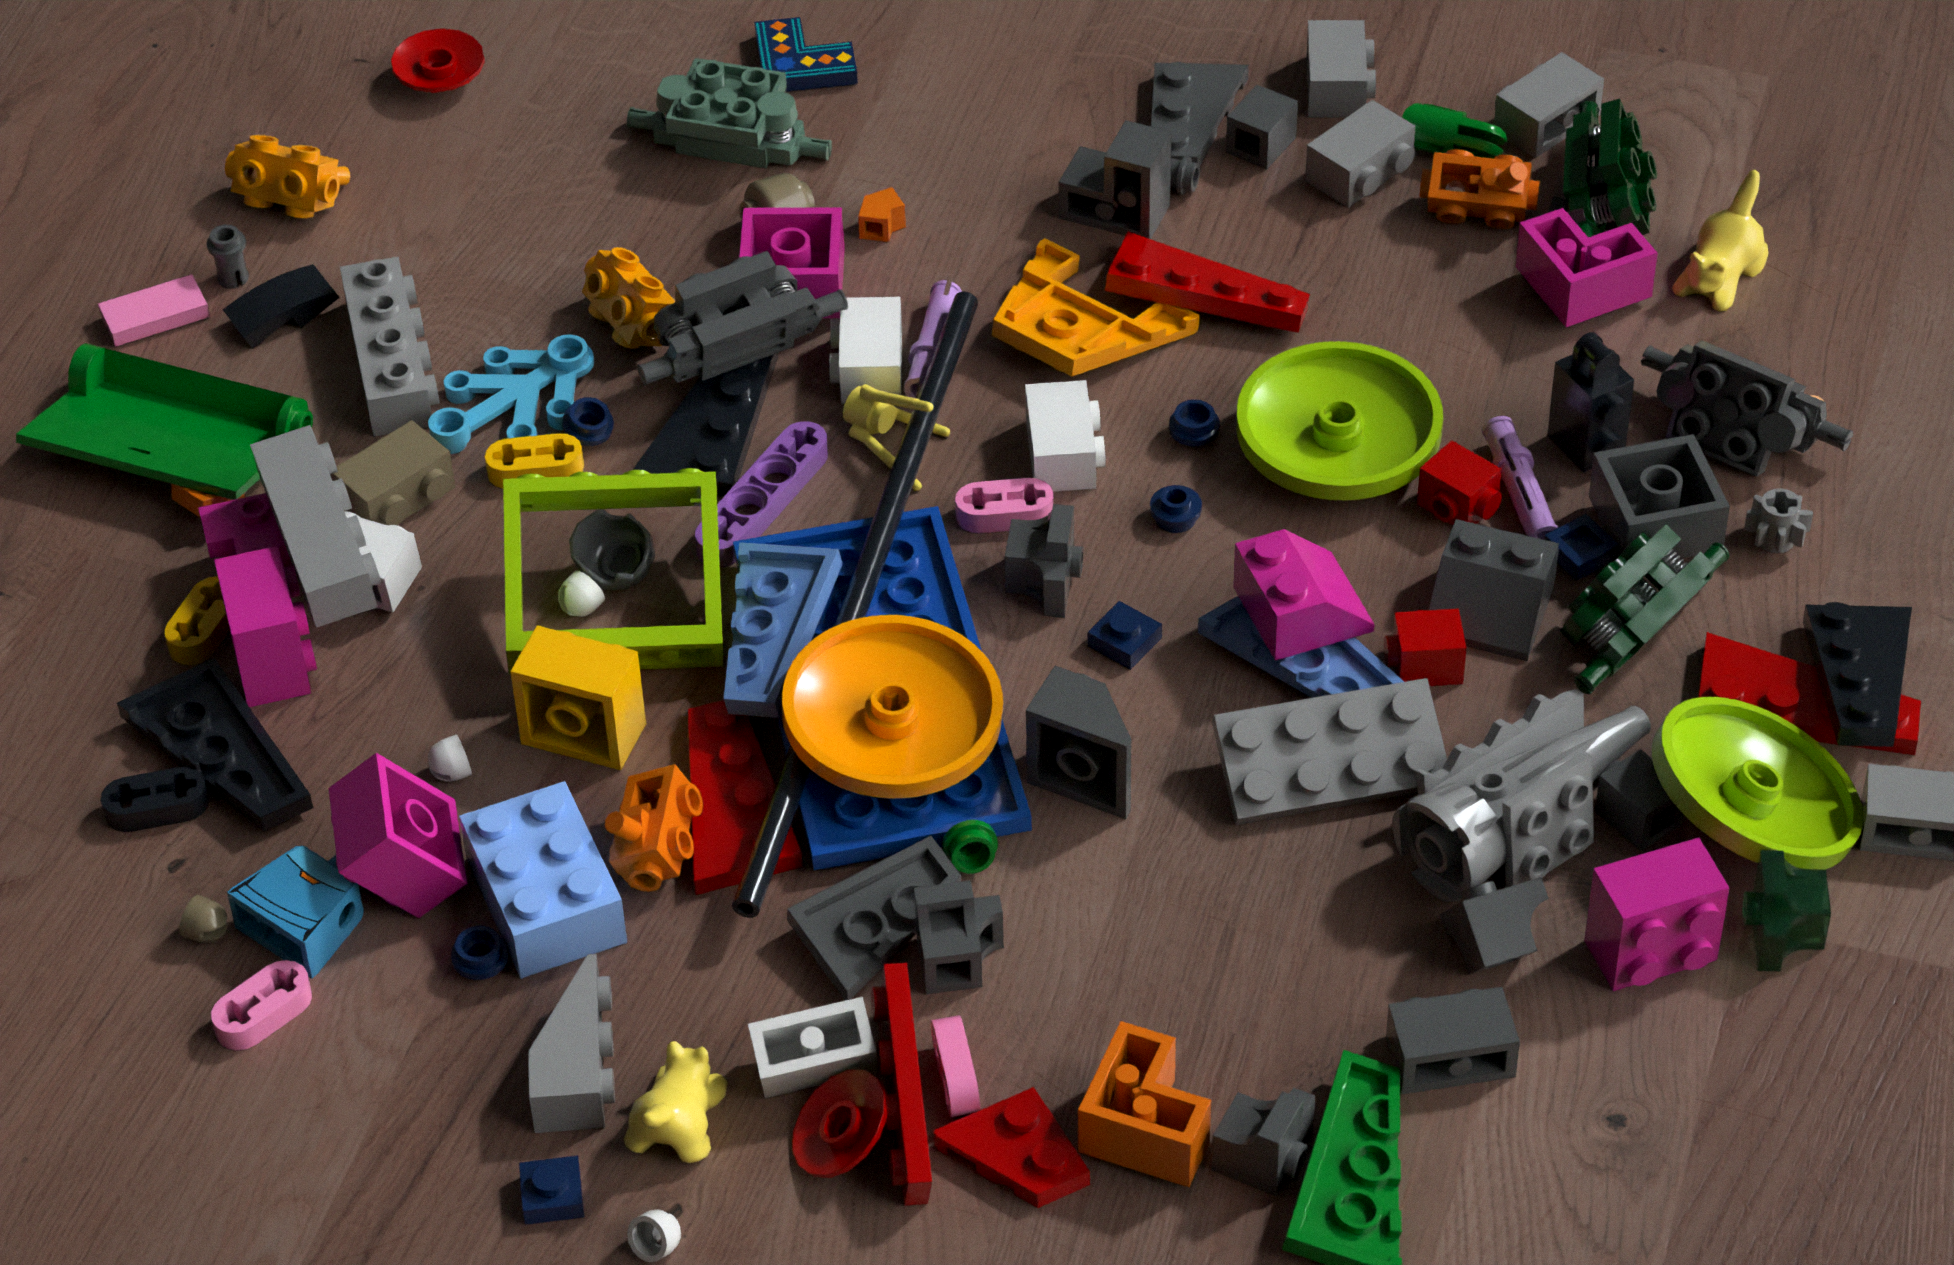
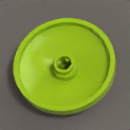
(1339, 420)
(1756, 782)

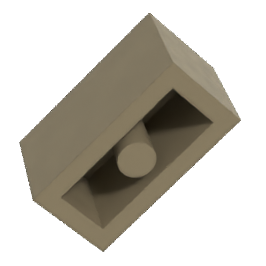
(397, 475)

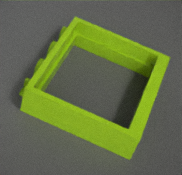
(656, 645)

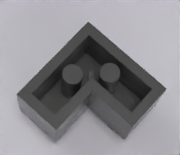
(1120, 187)

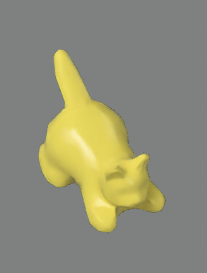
(1726, 248)
(677, 1105)

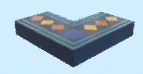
(806, 67)

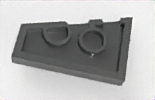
(1192, 103)
(869, 915)

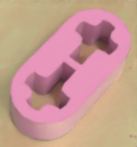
(1001, 503)
(261, 1004)
(955, 1066)

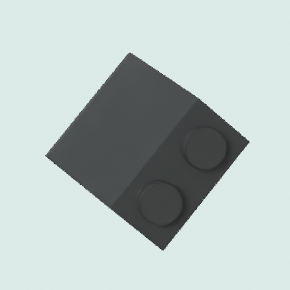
(1498, 585)
(1079, 743)

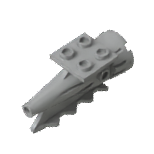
(1513, 797)

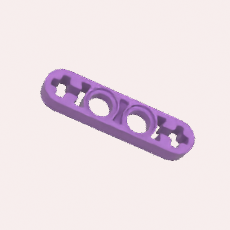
(770, 497)

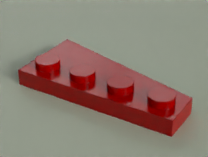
(1196, 283)
(1787, 690)
(735, 797)

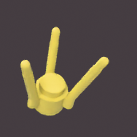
(875, 412)

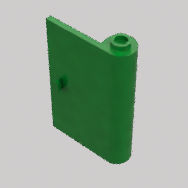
(163, 421)

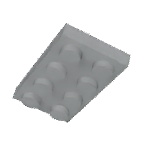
(1328, 750)

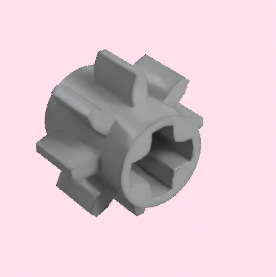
(1778, 520)

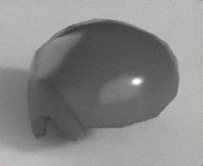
(612, 549)

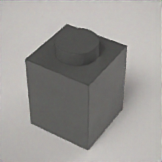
(1261, 126)
(1636, 801)

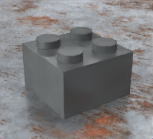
(1655, 486)

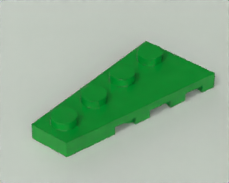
(1353, 1175)

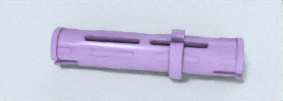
(924, 348)
(1504, 442)

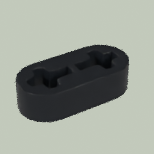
(154, 799)

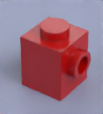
(1459, 485)
(1427, 646)

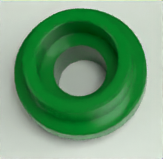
(971, 857)

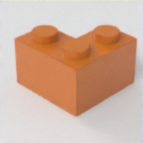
(1135, 1113)

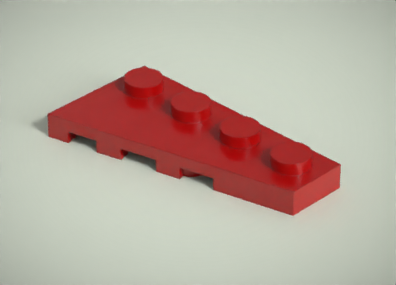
(899, 1063)

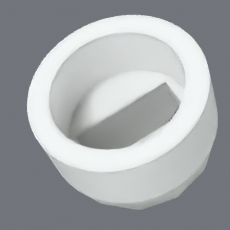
(580, 595)
(448, 760)
(648, 1229)

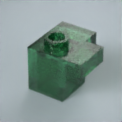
(1786, 909)

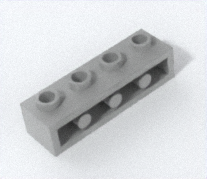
(387, 344)
(314, 525)

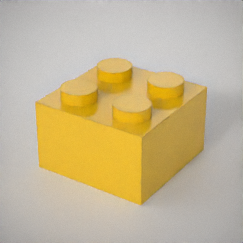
(578, 697)

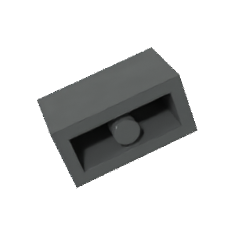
(1452, 1039)

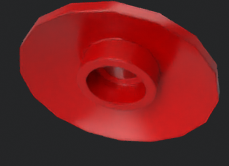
(437, 60)
(840, 1123)

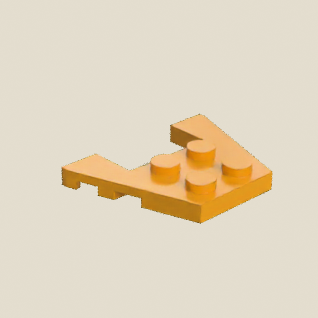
(1073, 329)

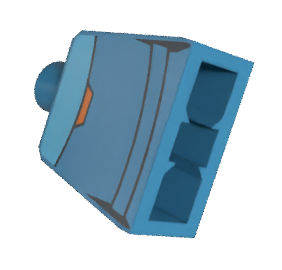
(297, 908)

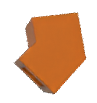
(881, 215)

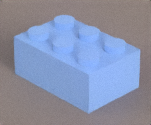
(543, 879)

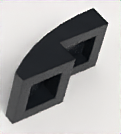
(293, 294)

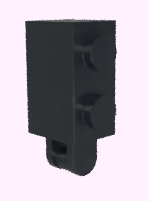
(1589, 401)

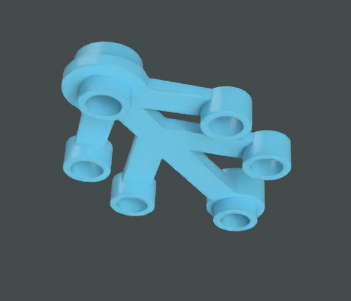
(564, 361)

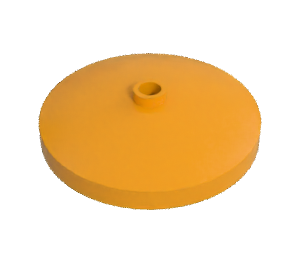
(892, 706)

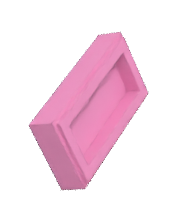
(153, 310)

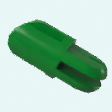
(1449, 129)

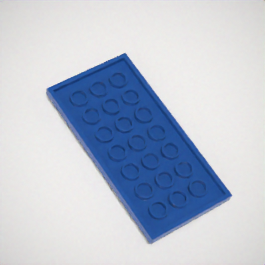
(923, 584)

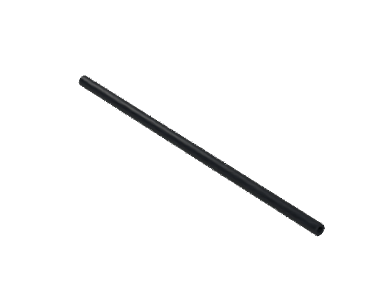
(860, 591)

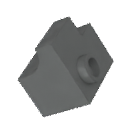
(1044, 559)
(1494, 924)
(955, 934)
(1264, 1139)

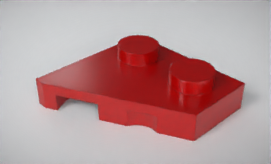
(1018, 1147)

